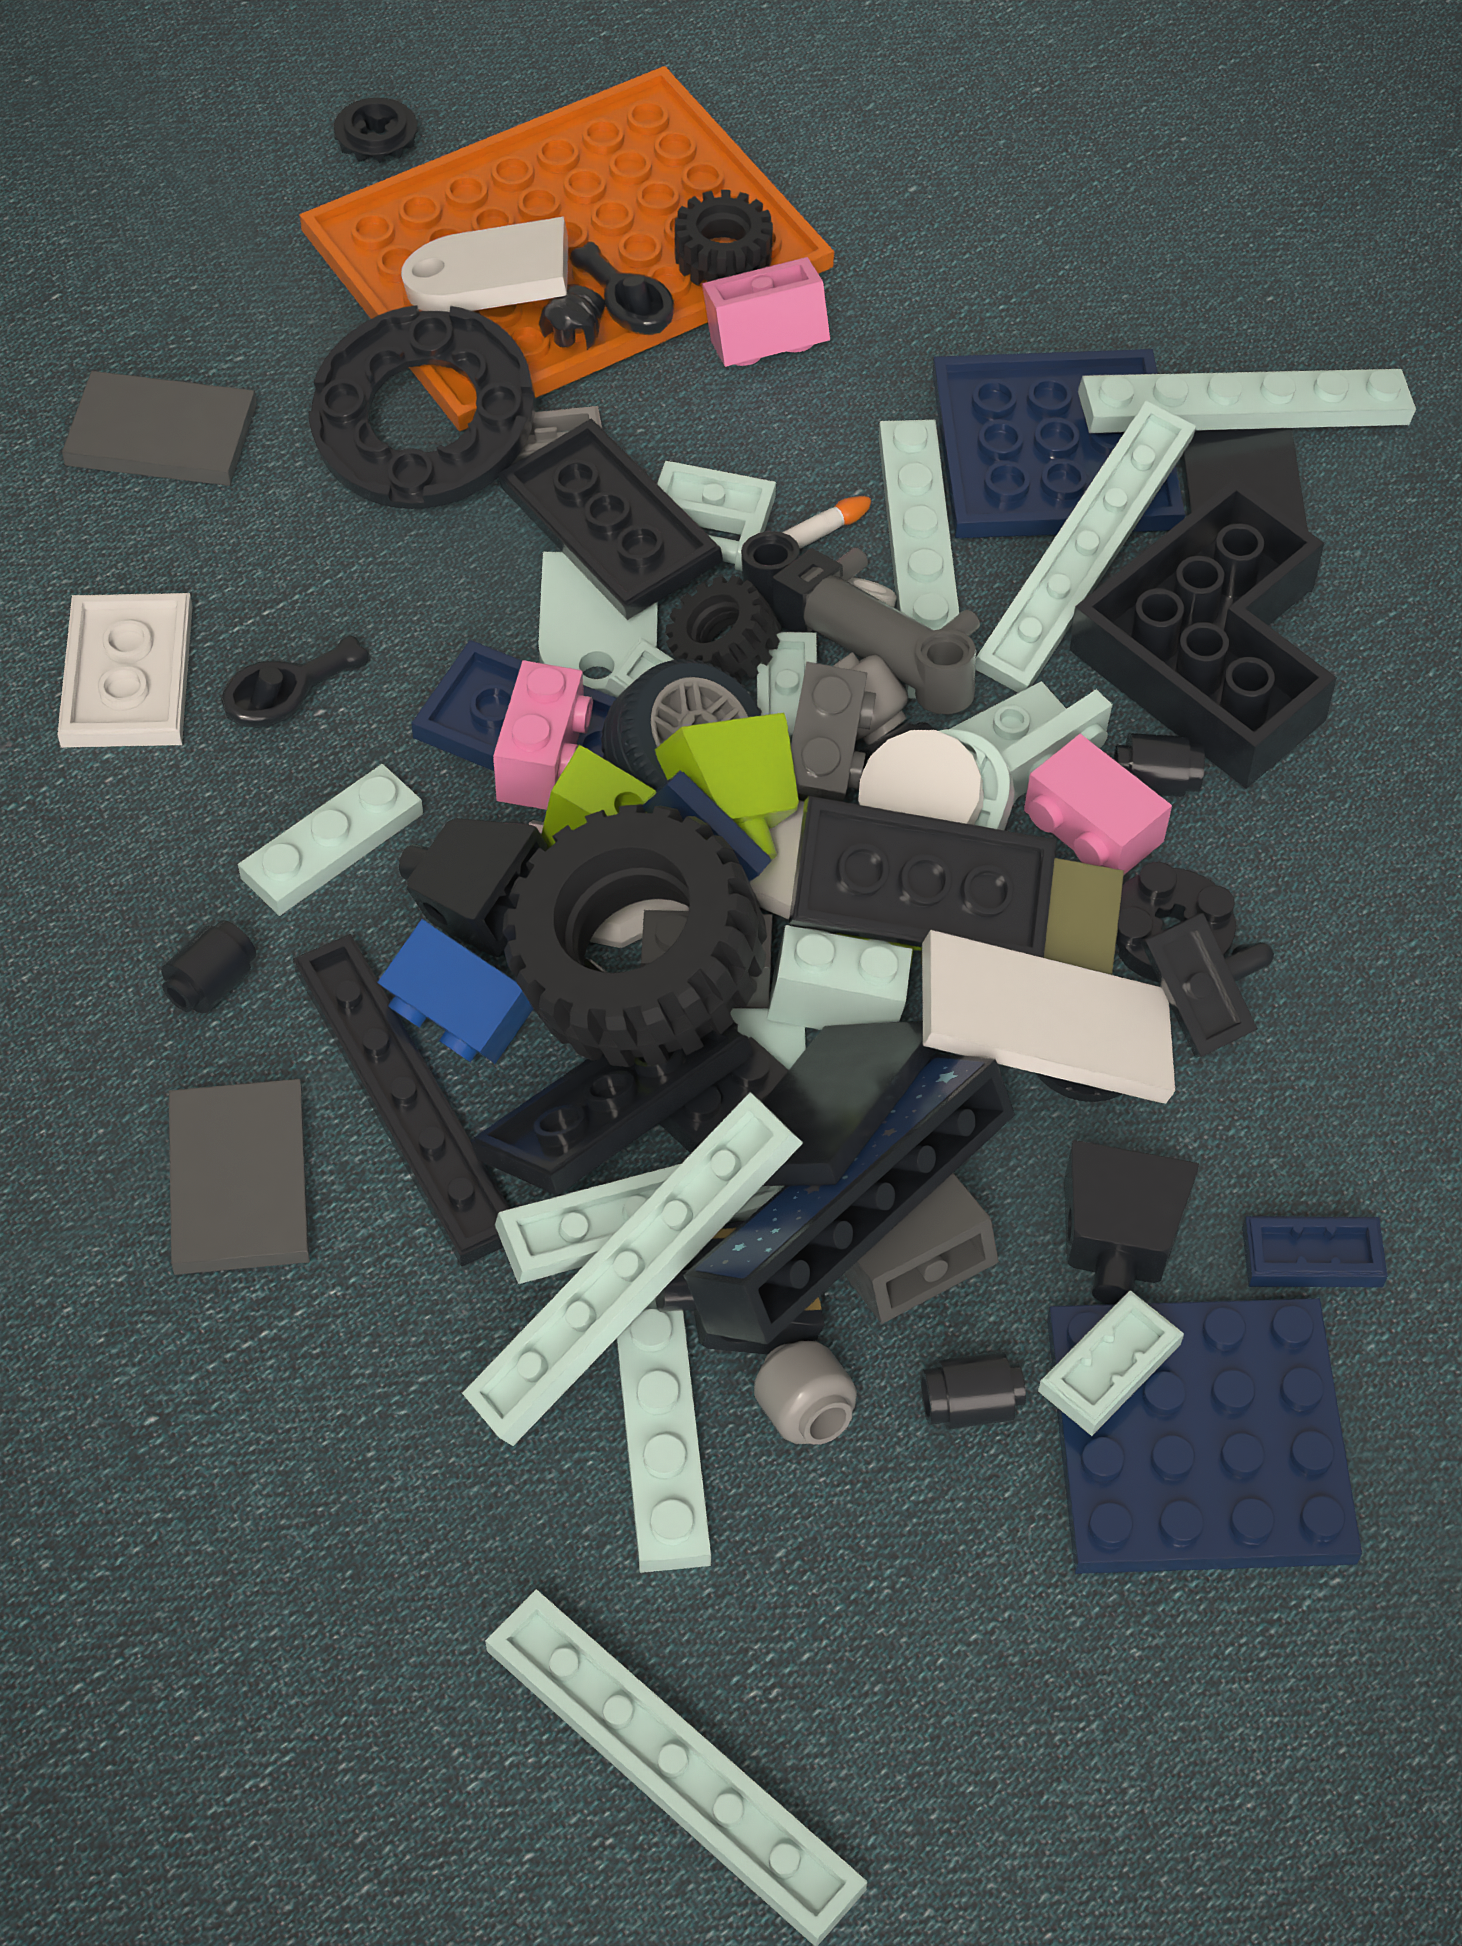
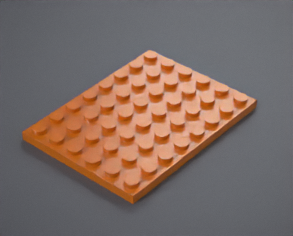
(617, 176)

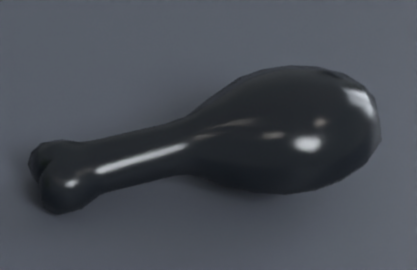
(630, 298)
(276, 689)

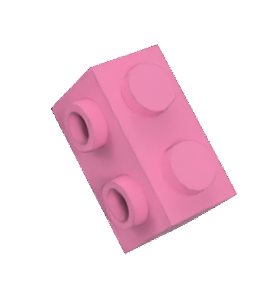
(766, 312)
(539, 732)
(1096, 806)

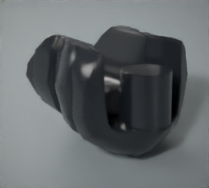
(578, 309)

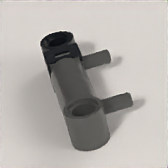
(814, 596)

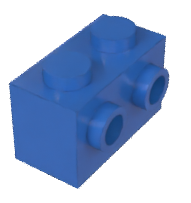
(457, 992)

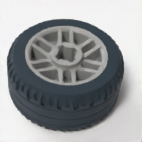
(661, 703)

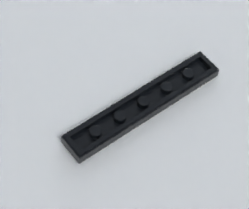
(404, 1097)

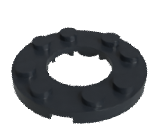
(411, 339)

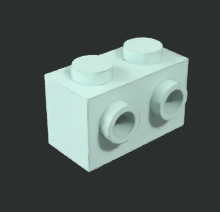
(837, 980)

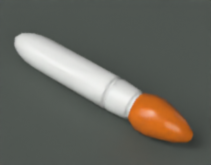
(843, 513)

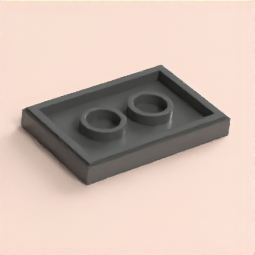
(159, 428)
(238, 1177)

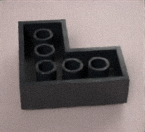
(1193, 638)

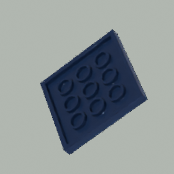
(1022, 442)
(1219, 1452)

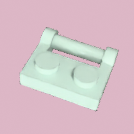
(721, 503)

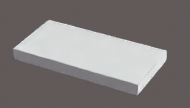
(1046, 1017)

